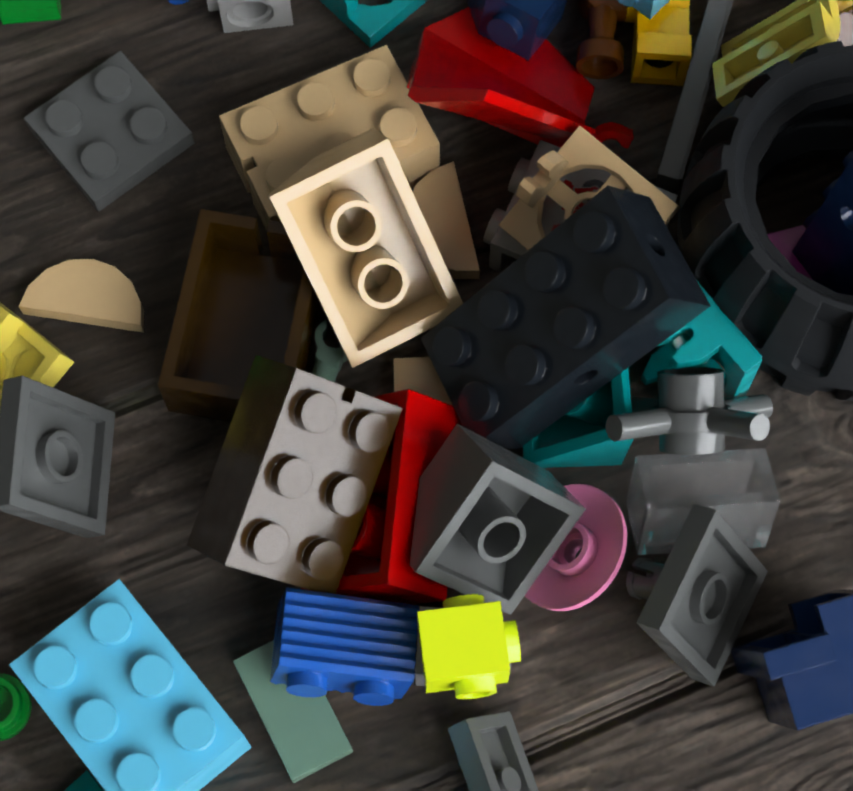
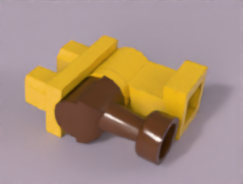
(657, 38)

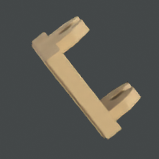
(577, 153)

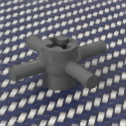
(692, 414)

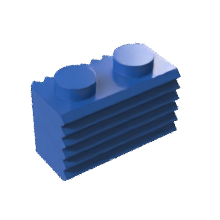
(344, 646)

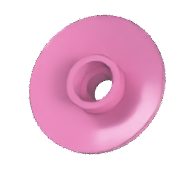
(602, 535)

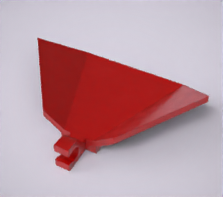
(492, 84)

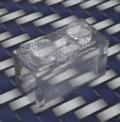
(730, 481)

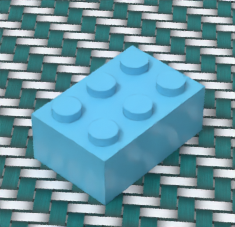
(129, 699)

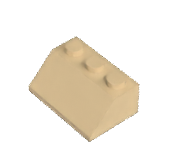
(365, 246)

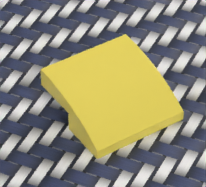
(776, 38)

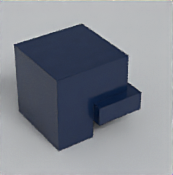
(806, 670)

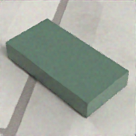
(299, 727)

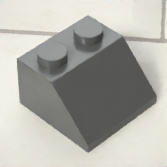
(488, 519)

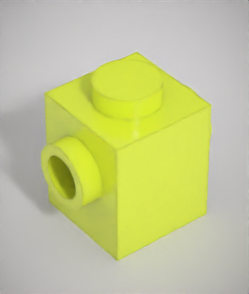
(467, 646)

